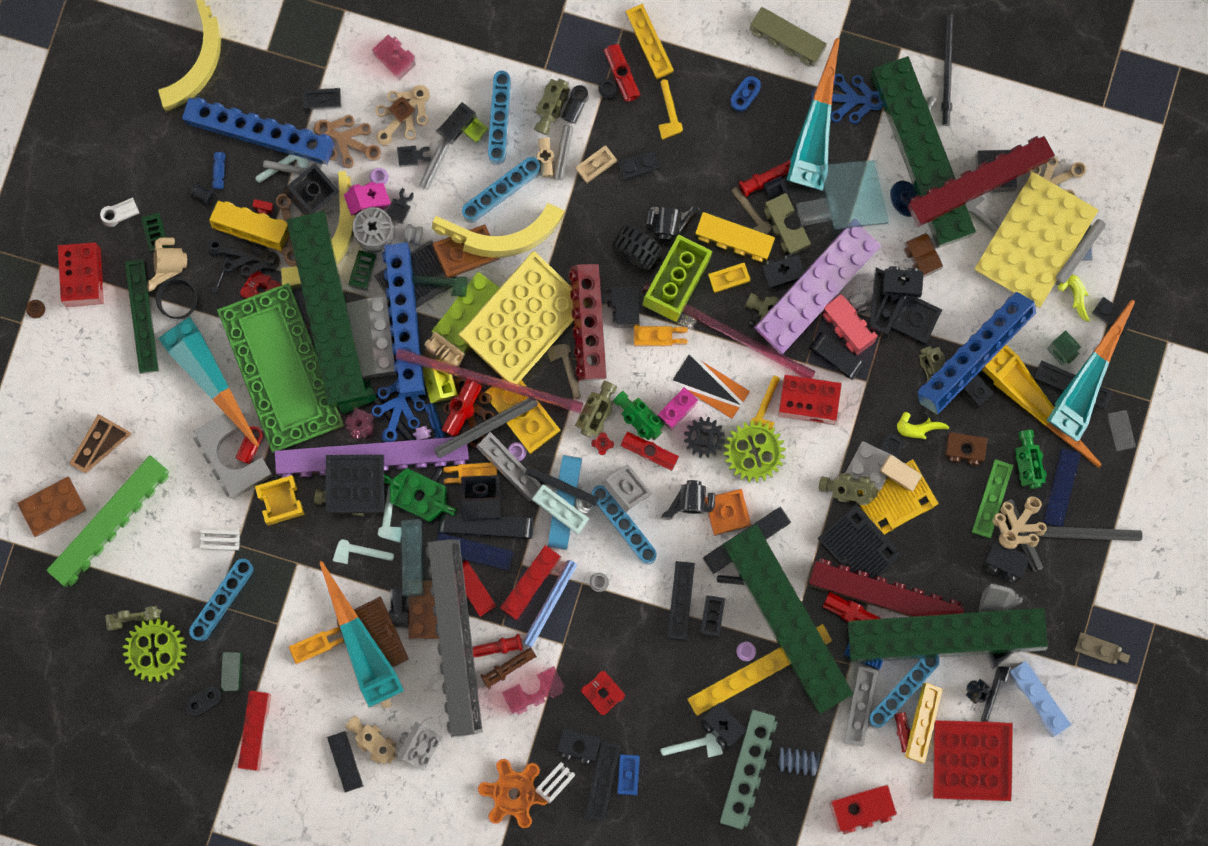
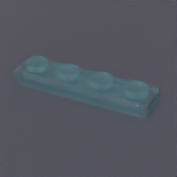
(412, 557)

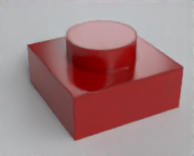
(263, 207)

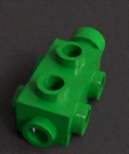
(641, 416)
(1028, 464)

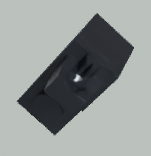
(626, 303)

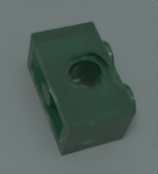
(1064, 348)

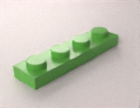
(992, 498)

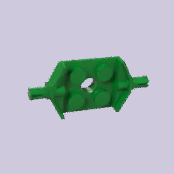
(405, 487)

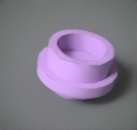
(379, 175)
(422, 433)
(517, 450)
(746, 651)

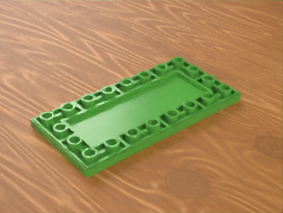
(279, 367)

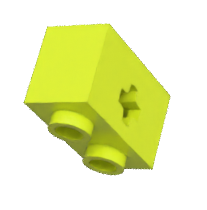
(439, 385)

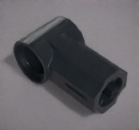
(575, 106)
(399, 612)

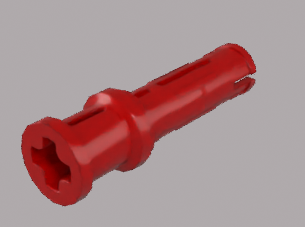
(757, 180)
(501, 646)

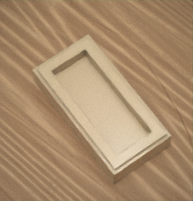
(900, 473)

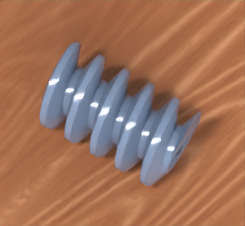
(798, 761)

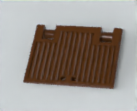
(377, 622)

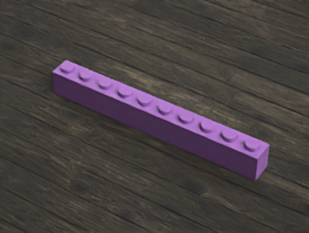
(396, 454)

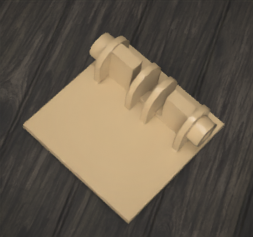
(439, 349)

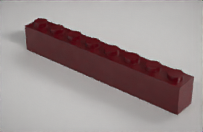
(981, 181)
(880, 592)

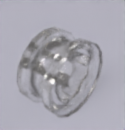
(687, 321)

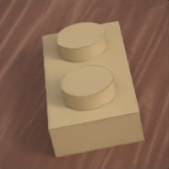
(596, 164)

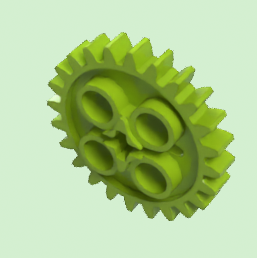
(771, 446)
(137, 653)

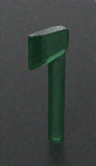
(460, 284)

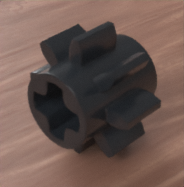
(977, 691)

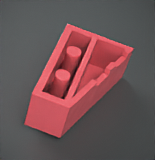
(848, 325)

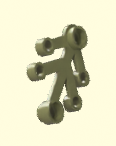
(115, 623)

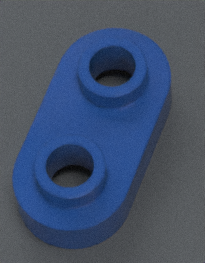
(744, 94)

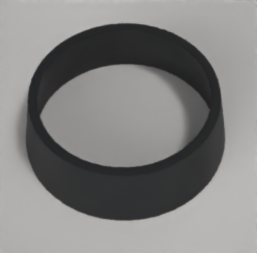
(165, 285)

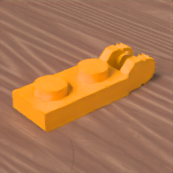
(658, 336)
(467, 470)
(314, 646)

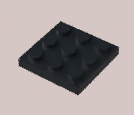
(355, 483)

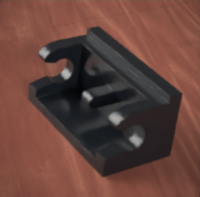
(456, 123)

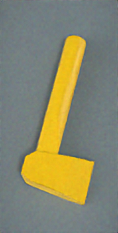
(674, 127)
(765, 403)

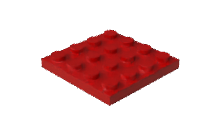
(972, 760)

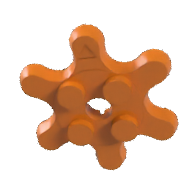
(500, 793)

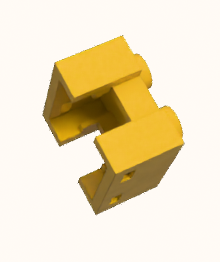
(279, 500)

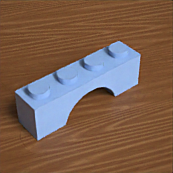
(1034, 690)

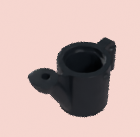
(669, 221)
(691, 500)

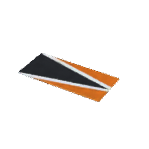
(711, 386)

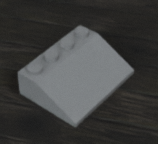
(372, 336)

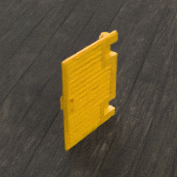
(898, 503)

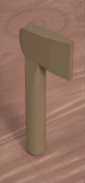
(763, 227)
(563, 351)

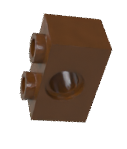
(977, 445)

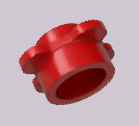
(597, 443)

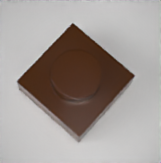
(401, 109)

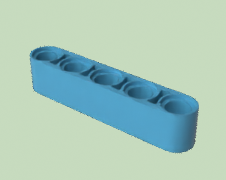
(499, 126)
(505, 181)
(570, 474)
(626, 534)
(212, 604)
(901, 699)

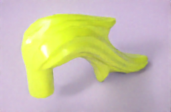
(1078, 292)
(917, 431)

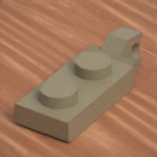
(1100, 649)

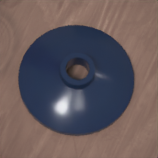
(900, 196)

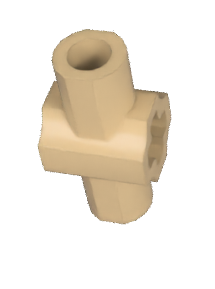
(544, 148)

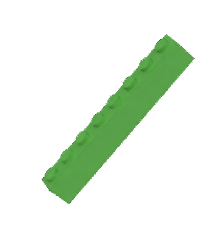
(108, 521)

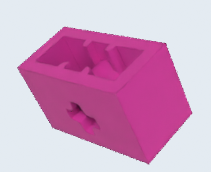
(366, 196)
(678, 408)

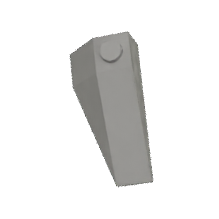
(998, 599)

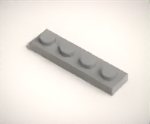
(508, 466)
(861, 706)

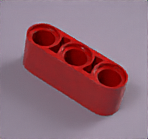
(476, 591)

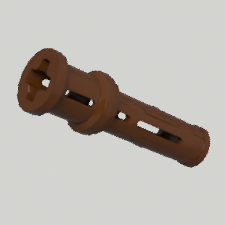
(498, 670)

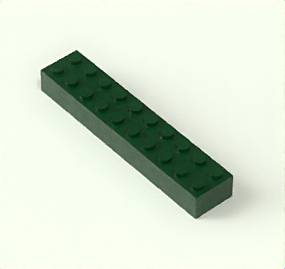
(920, 144)
(327, 309)
(787, 619)
(947, 635)

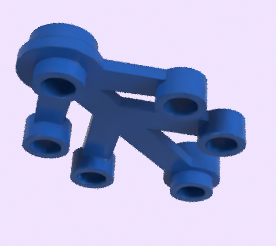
(852, 99)
(399, 404)

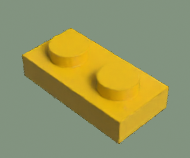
(729, 277)

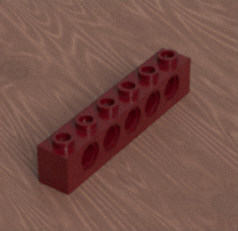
(593, 313)

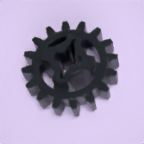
(697, 426)

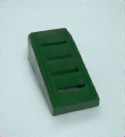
(146, 229)
(357, 284)

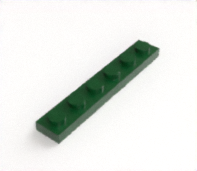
(141, 316)

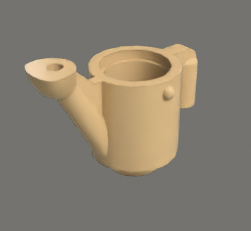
(167, 262)

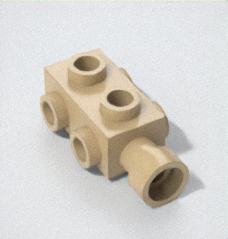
(375, 743)

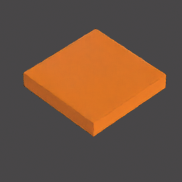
(729, 512)

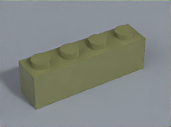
(788, 37)

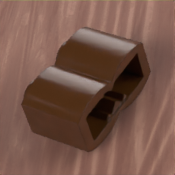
(923, 254)

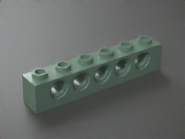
(756, 720)

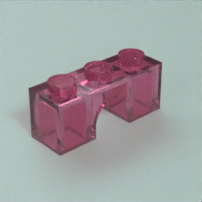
(549, 686)

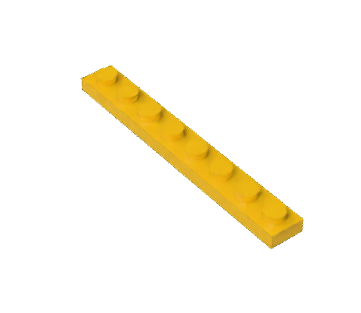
(744, 678)

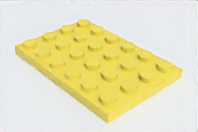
(1036, 239)
(521, 319)

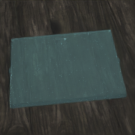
(854, 194)

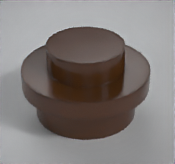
(35, 309)

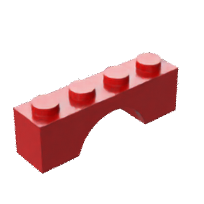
(530, 582)
(253, 730)

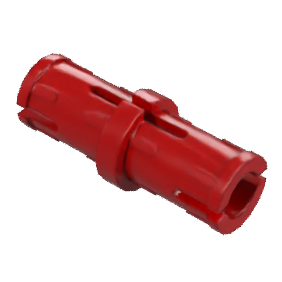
(903, 730)

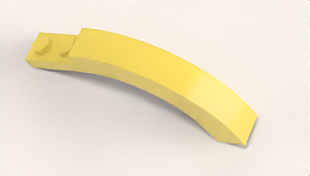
(201, 72)
(342, 236)
(503, 245)

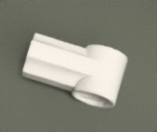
(121, 211)

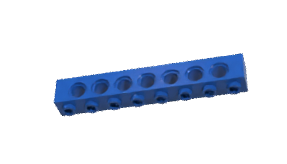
(319, 154)
(392, 254)
(976, 352)

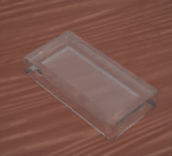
(1121, 430)

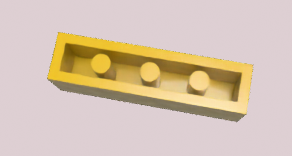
(249, 225)
(734, 236)

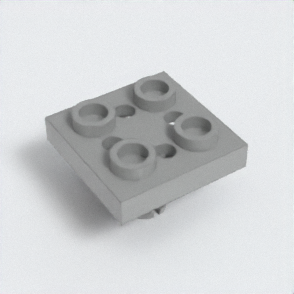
(418, 745)

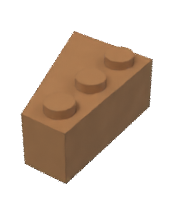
(98, 443)

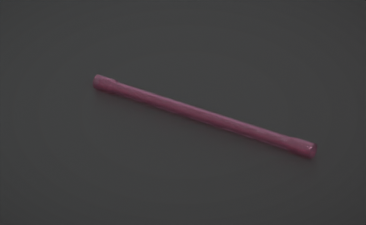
(798, 368)
(566, 403)

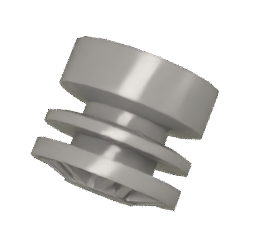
(373, 240)

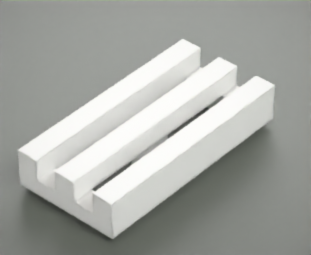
(215, 539)
(565, 771)

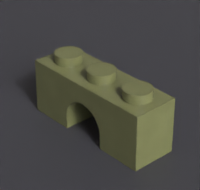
(792, 240)

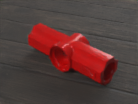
(617, 62)
(461, 408)
(661, 456)
(846, 609)

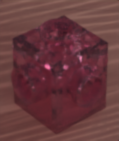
(357, 417)

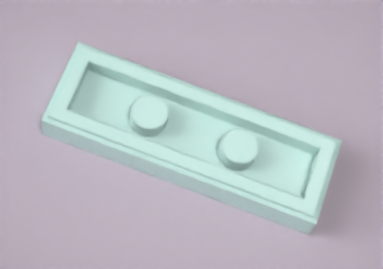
(560, 509)

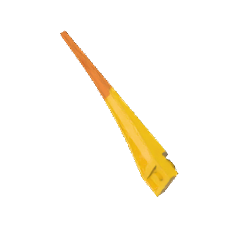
(1015, 380)

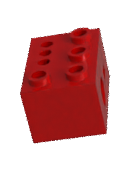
(80, 274)
(809, 399)
(871, 805)

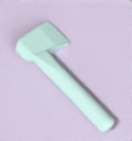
(289, 159)
(386, 531)
(344, 547)
(713, 747)

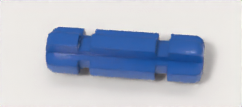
(218, 170)
(434, 420)

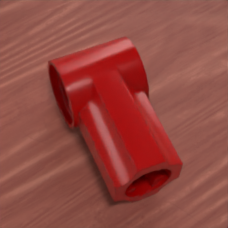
(247, 449)

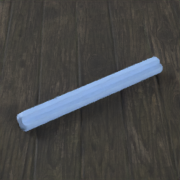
(549, 604)

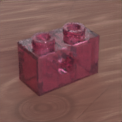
(398, 66)

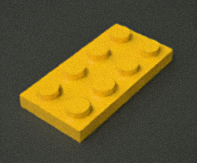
(531, 427)

